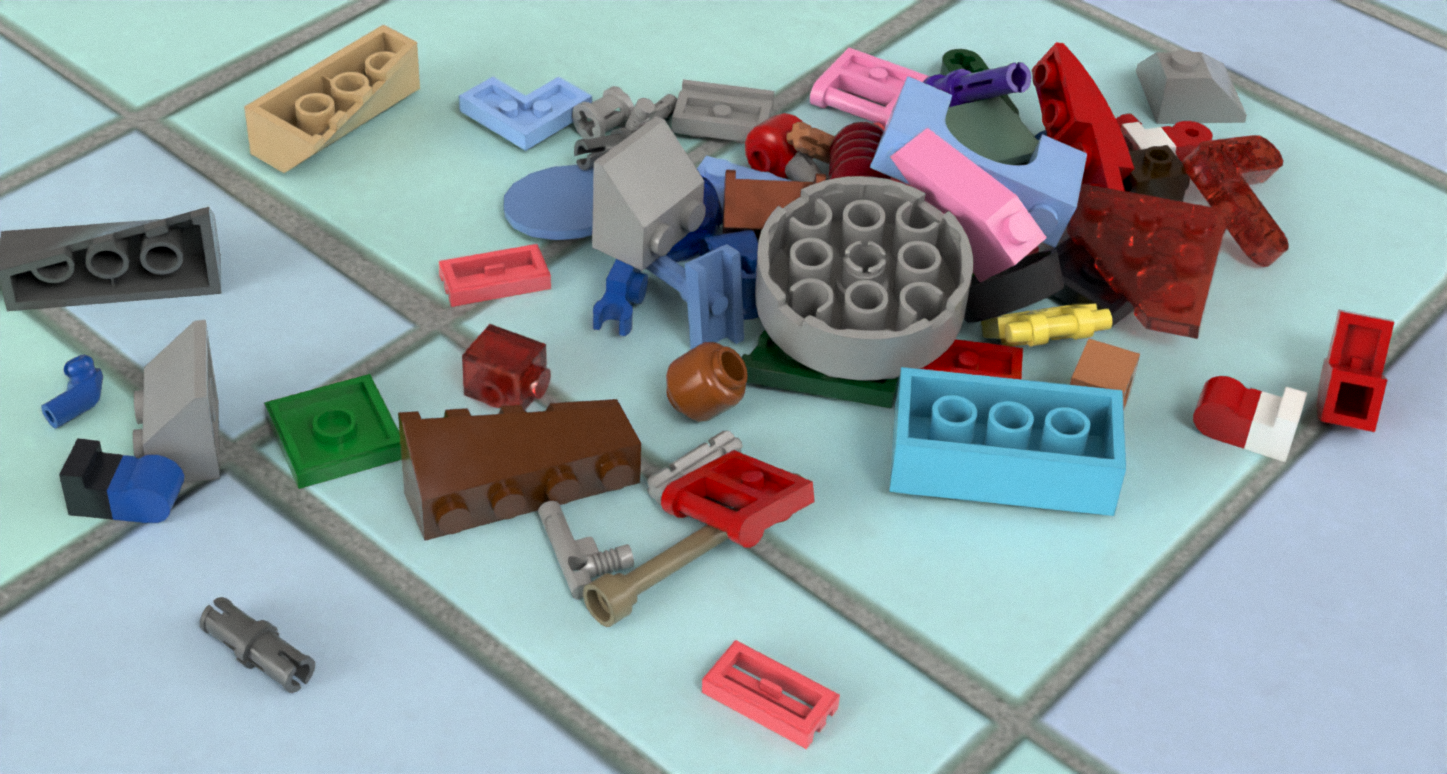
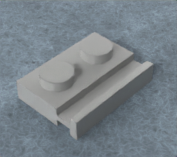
(720, 110)

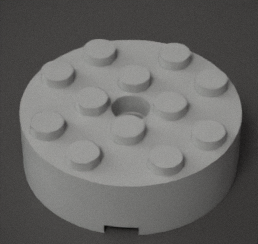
(862, 278)

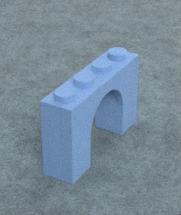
(1045, 186)

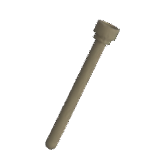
(612, 596)

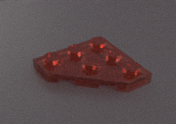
(1153, 253)

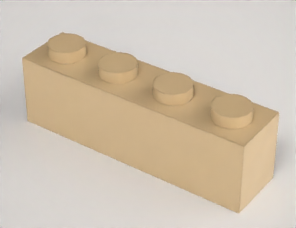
(332, 98)

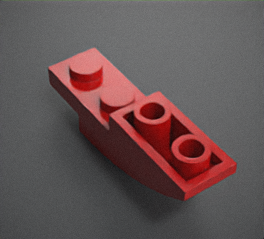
(1081, 117)

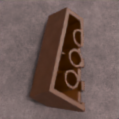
(509, 463)

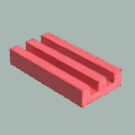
(494, 275)
(764, 699)

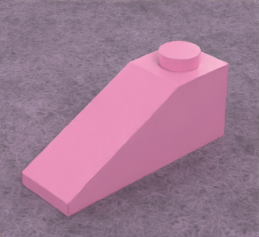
(990, 213)

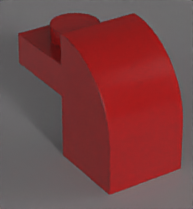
(1352, 374)

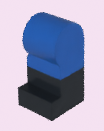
(119, 485)

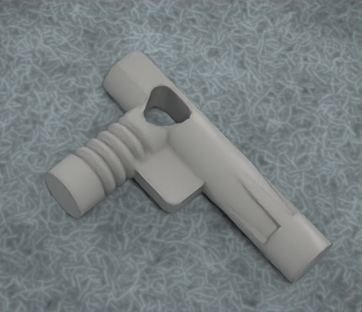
(647, 110)
(580, 553)

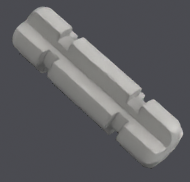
(696, 458)

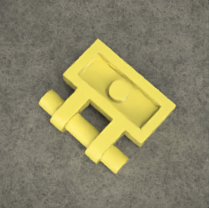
(1039, 325)

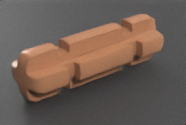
(811, 141)

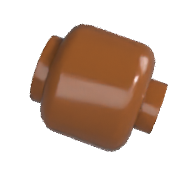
(706, 381)

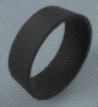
(1015, 288)

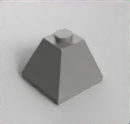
(1189, 88)

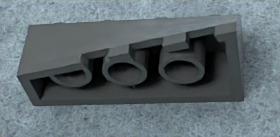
(111, 262)

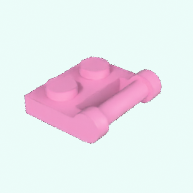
(864, 77)

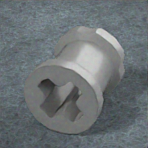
(602, 113)

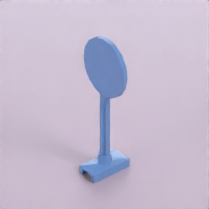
(560, 207)

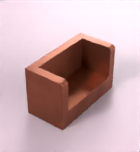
(752, 201)

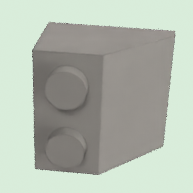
(645, 196)
(181, 406)

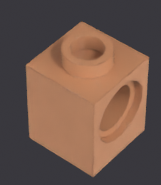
(1106, 368)

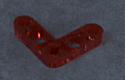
(1223, 175)

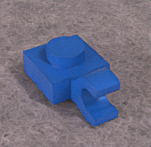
(623, 289)

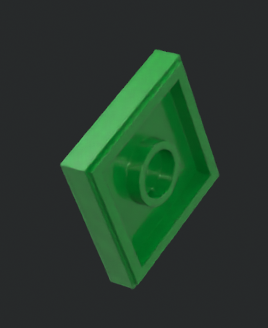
(334, 430)

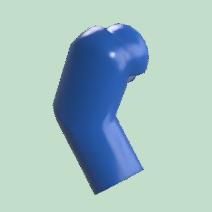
(81, 394)

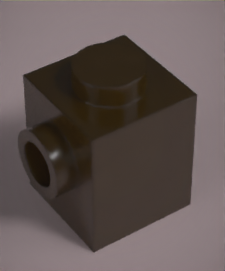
(1157, 174)

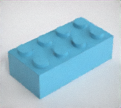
(1008, 441)

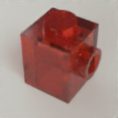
(505, 368)

